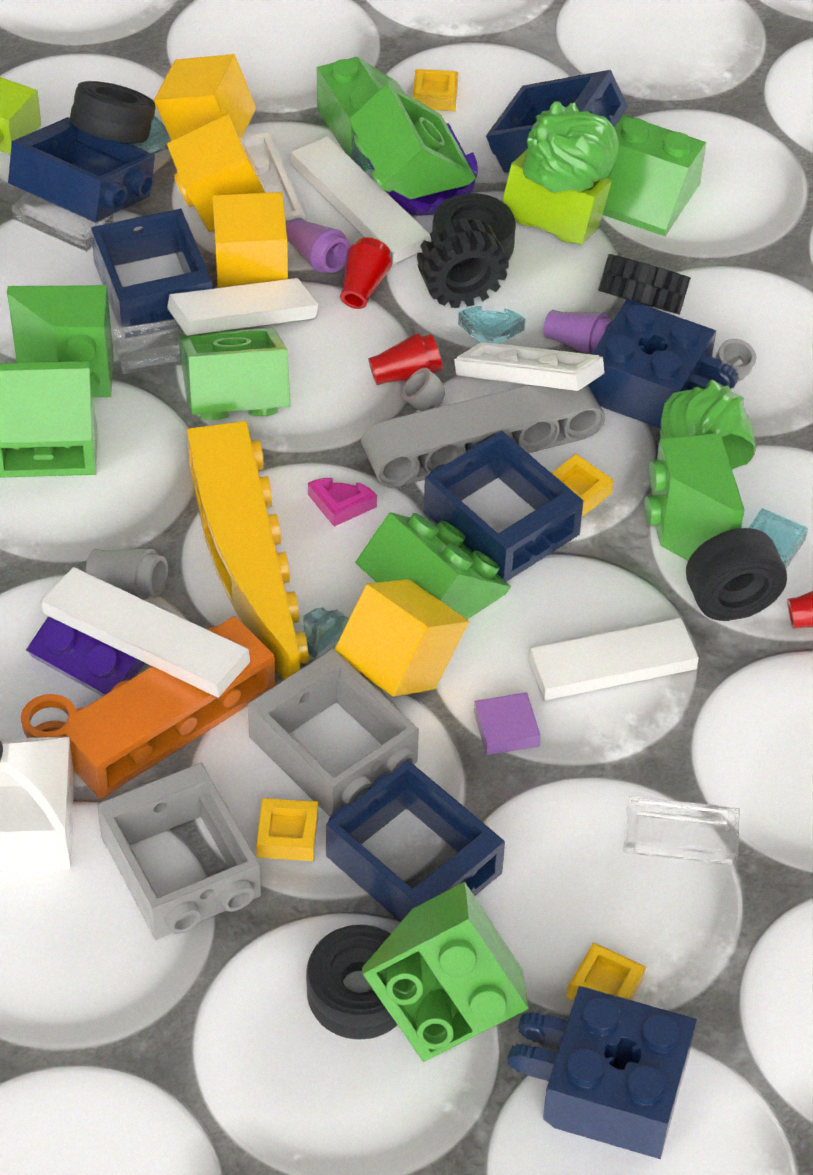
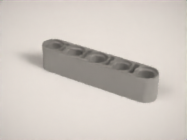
(531, 415)

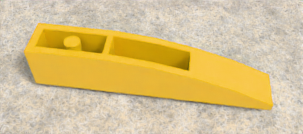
(244, 537)

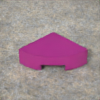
(341, 500)

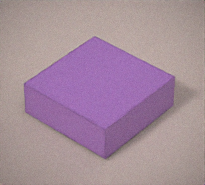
(506, 723)

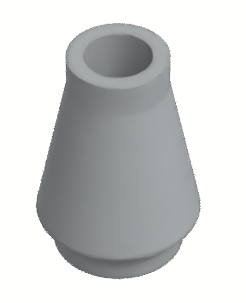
(130, 570)

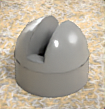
(736, 349)
(423, 390)

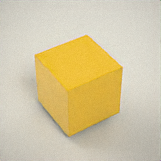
(204, 91)
(213, 163)
(250, 238)
(401, 637)

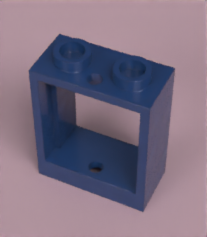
(590, 92)
(81, 170)
(159, 236)
(528, 540)
(407, 787)

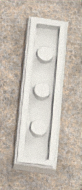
(359, 198)
(146, 632)

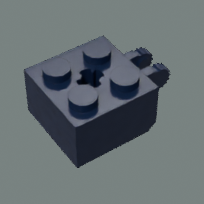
(651, 358)
(612, 1070)

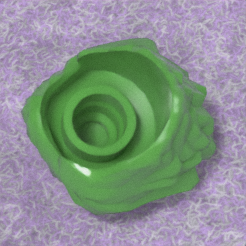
(570, 149)
(711, 412)

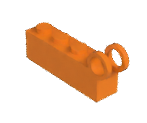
(149, 716)

